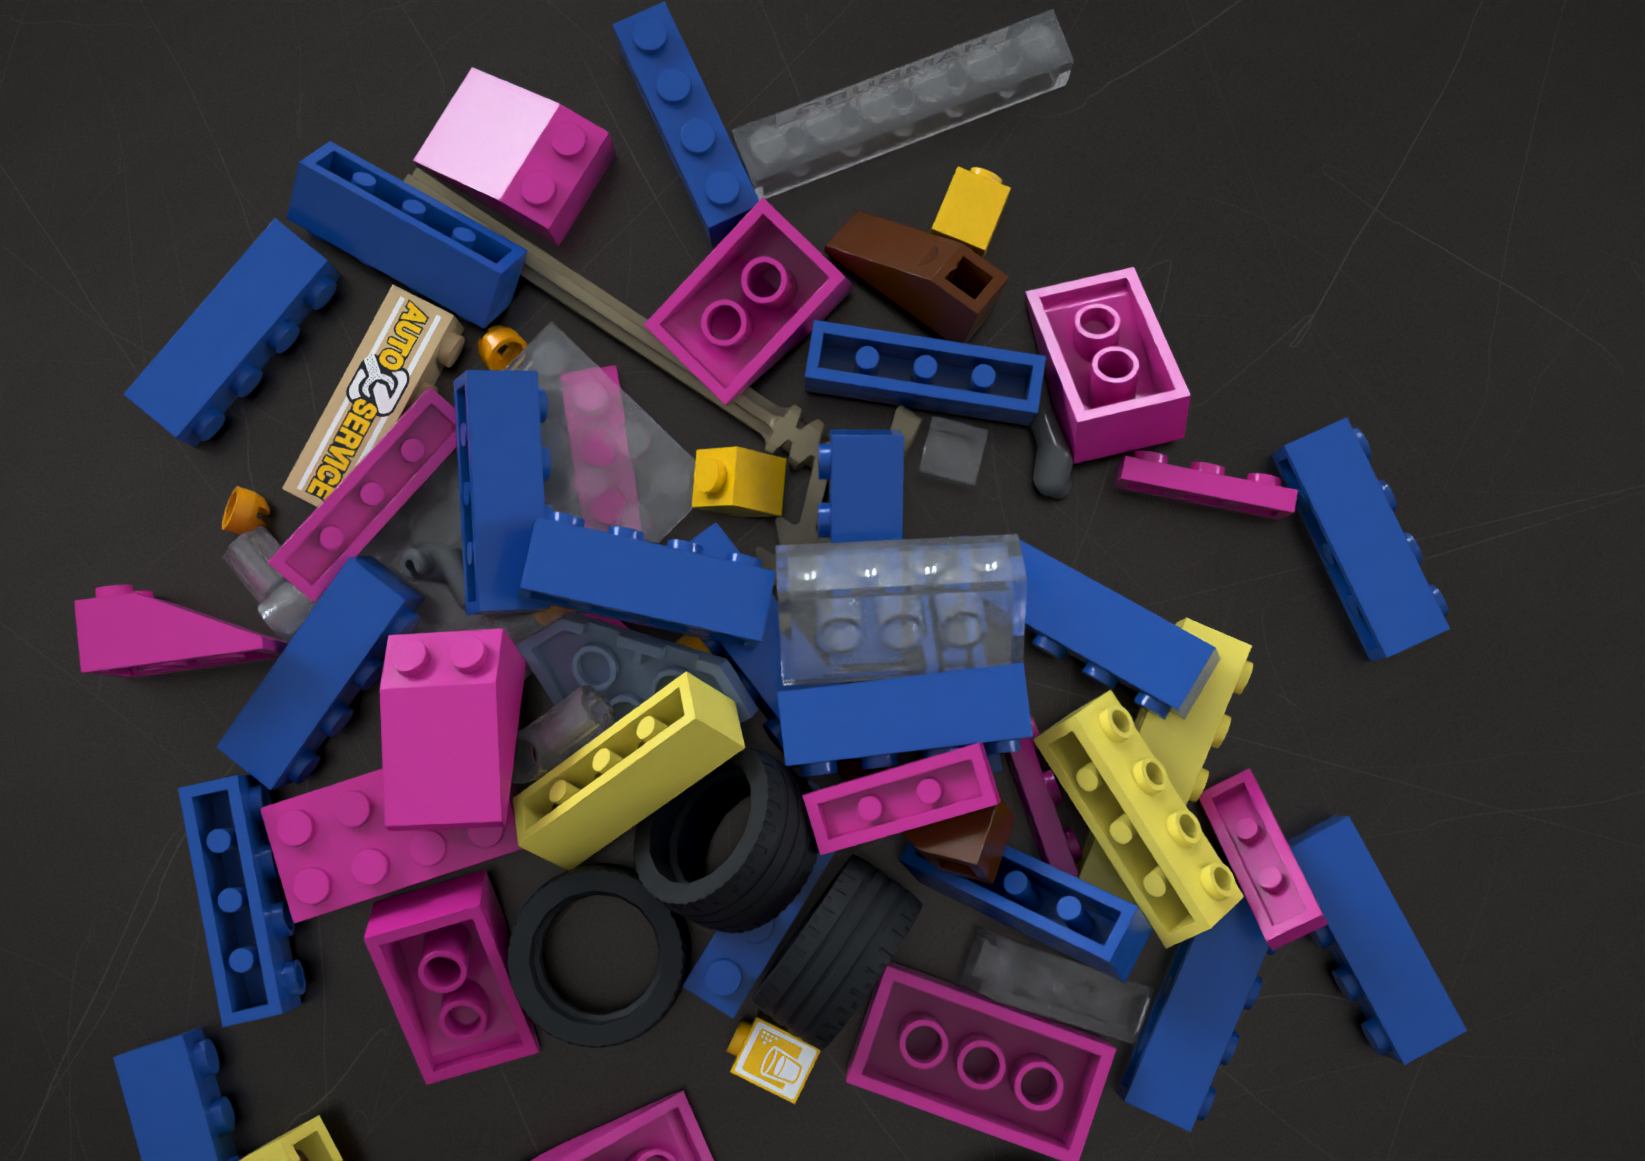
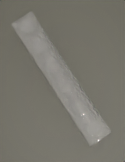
(904, 105)

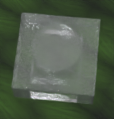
(953, 452)

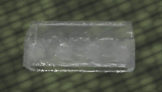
(899, 607)

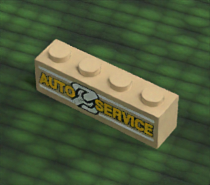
(388, 373)

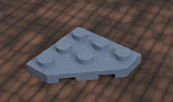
(622, 664)

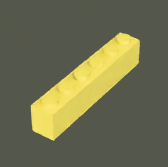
(1181, 743)

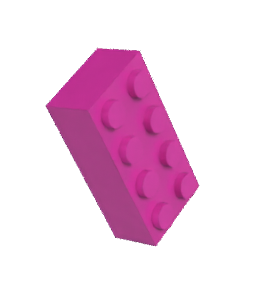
(339, 852)
(980, 1062)

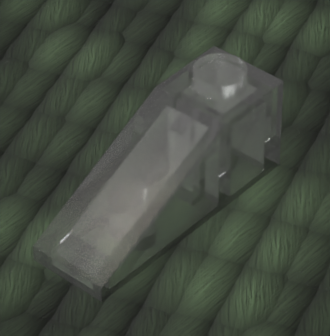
(1055, 986)

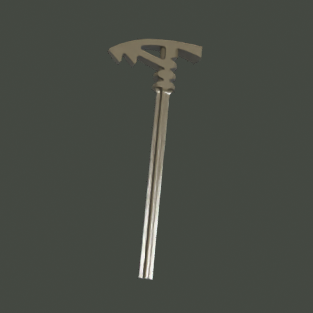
(778, 425)

